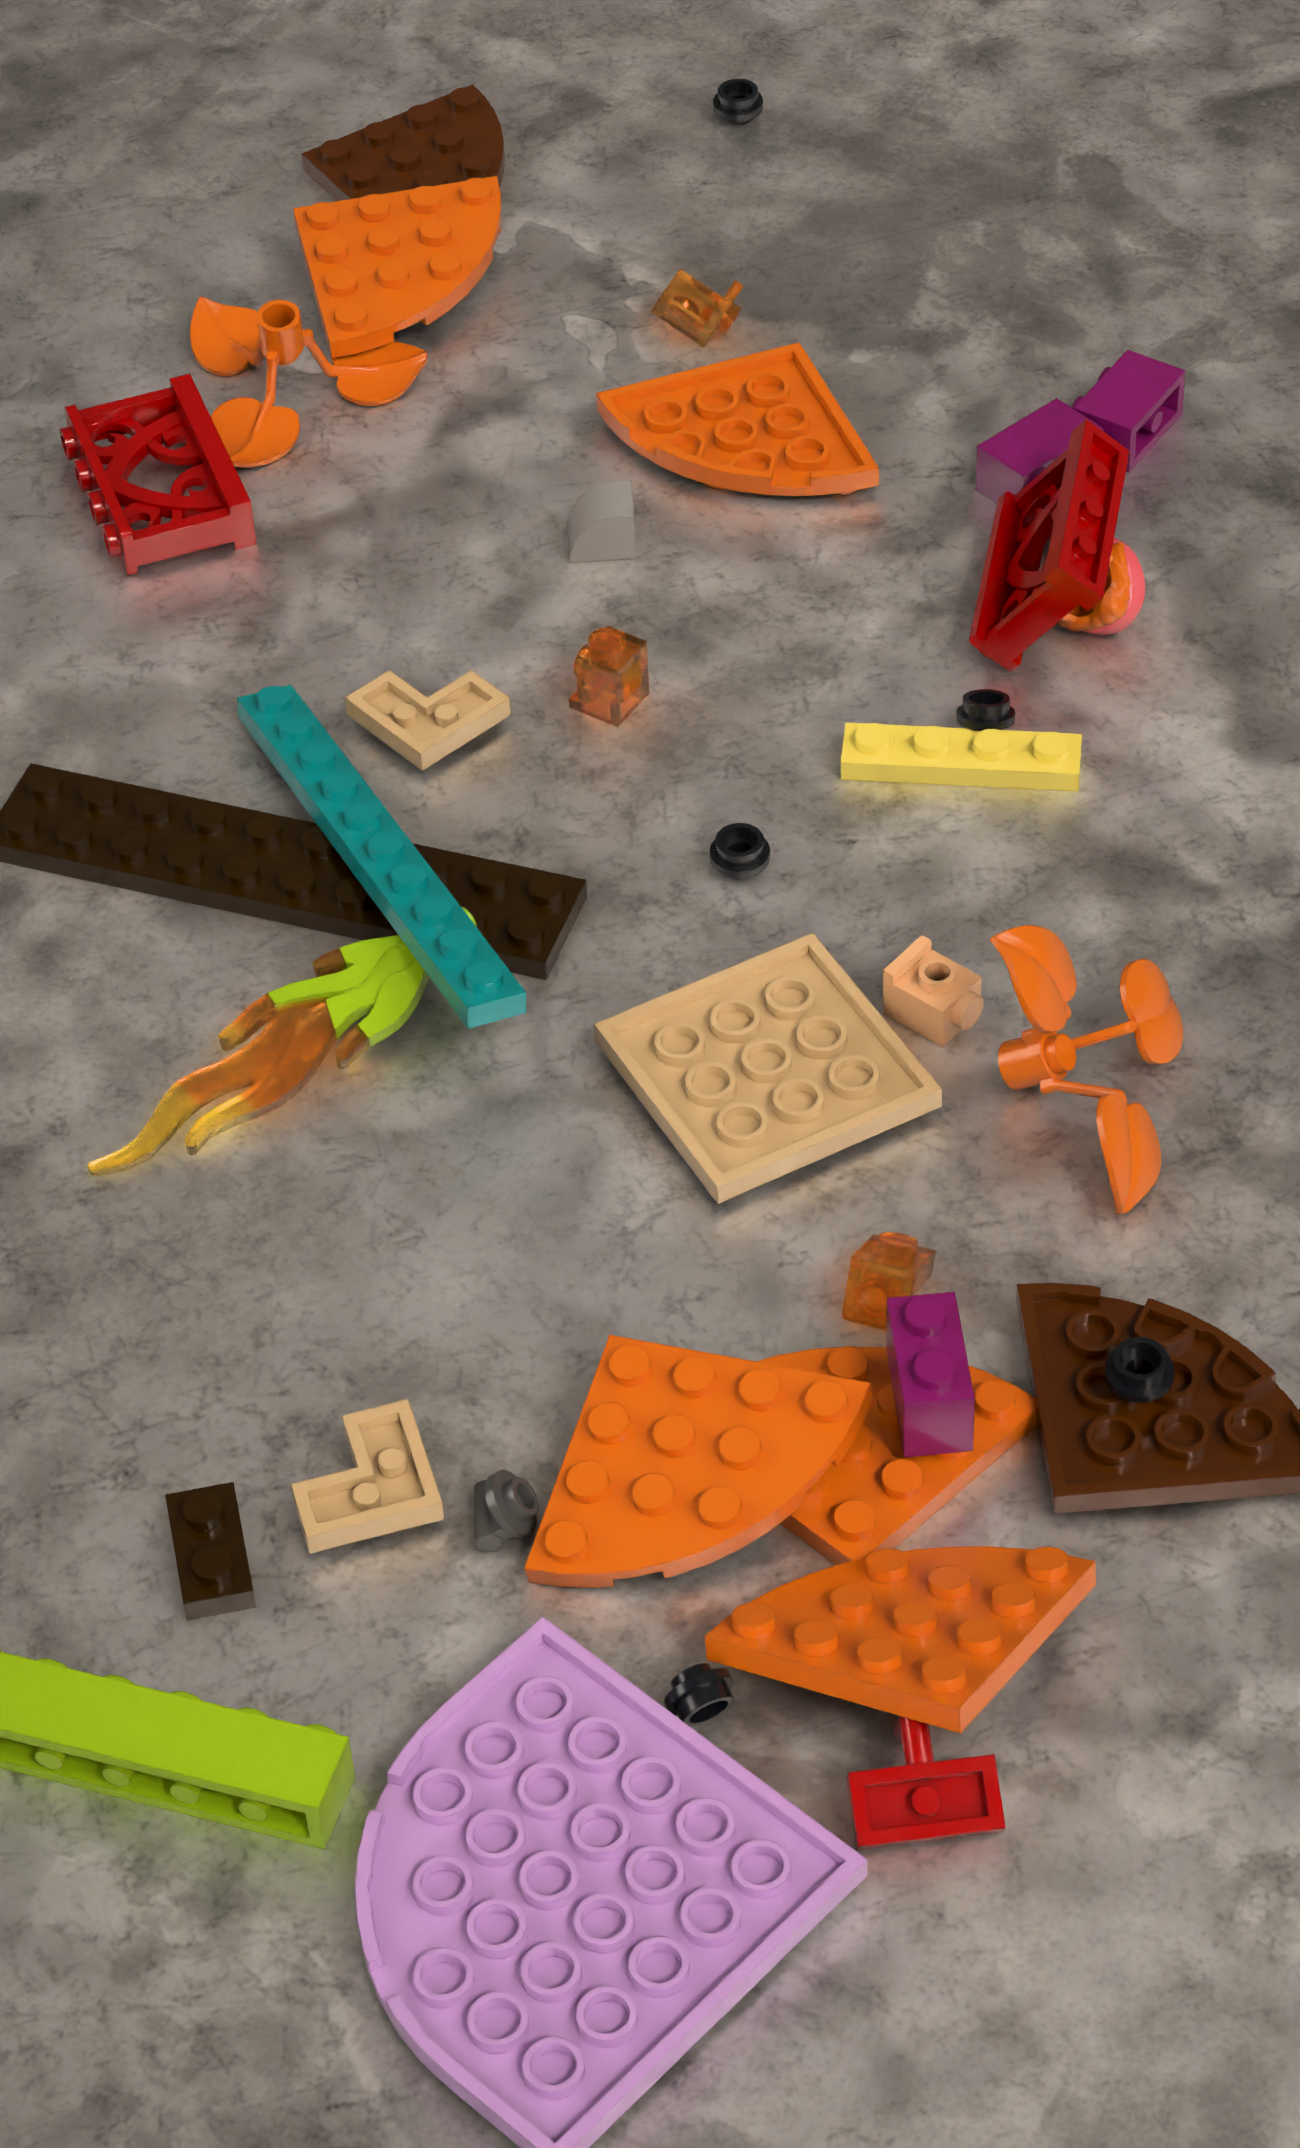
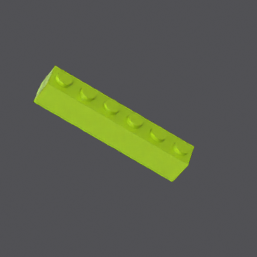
(172, 1750)

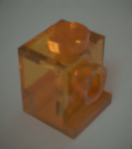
(610, 675)

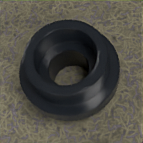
(738, 101)
(985, 710)
(739, 851)
(1139, 1370)
(700, 1694)

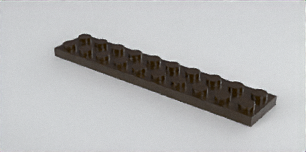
(263, 864)

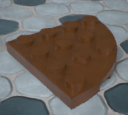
(424, 146)
(1208, 1439)

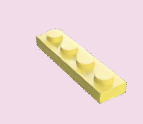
(961, 756)

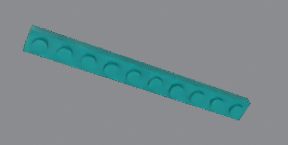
(382, 858)

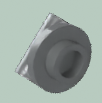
(503, 1509)

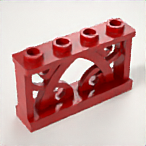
(156, 418)
(1079, 508)

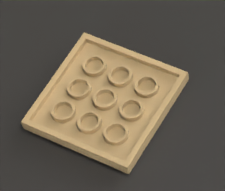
(767, 1067)

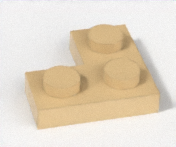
(430, 726)
(383, 1493)

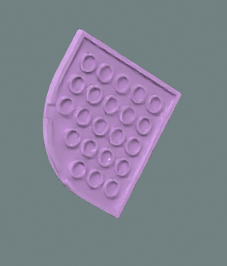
(575, 1890)

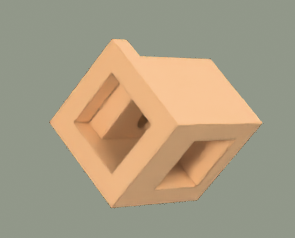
(931, 993)

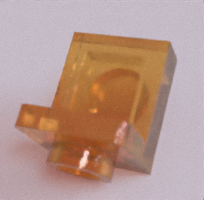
(696, 308)
(881, 1270)

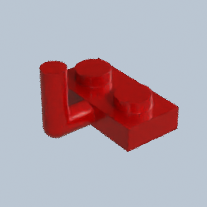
(924, 1796)

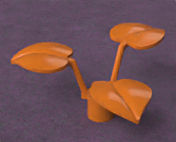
(233, 336)
(1042, 1057)

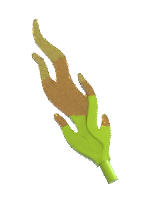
(305, 1020)

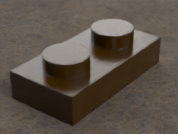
(210, 1551)

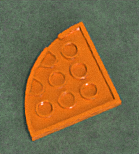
(396, 257)
(745, 426)
(686, 1461)
(875, 1491)
(909, 1628)

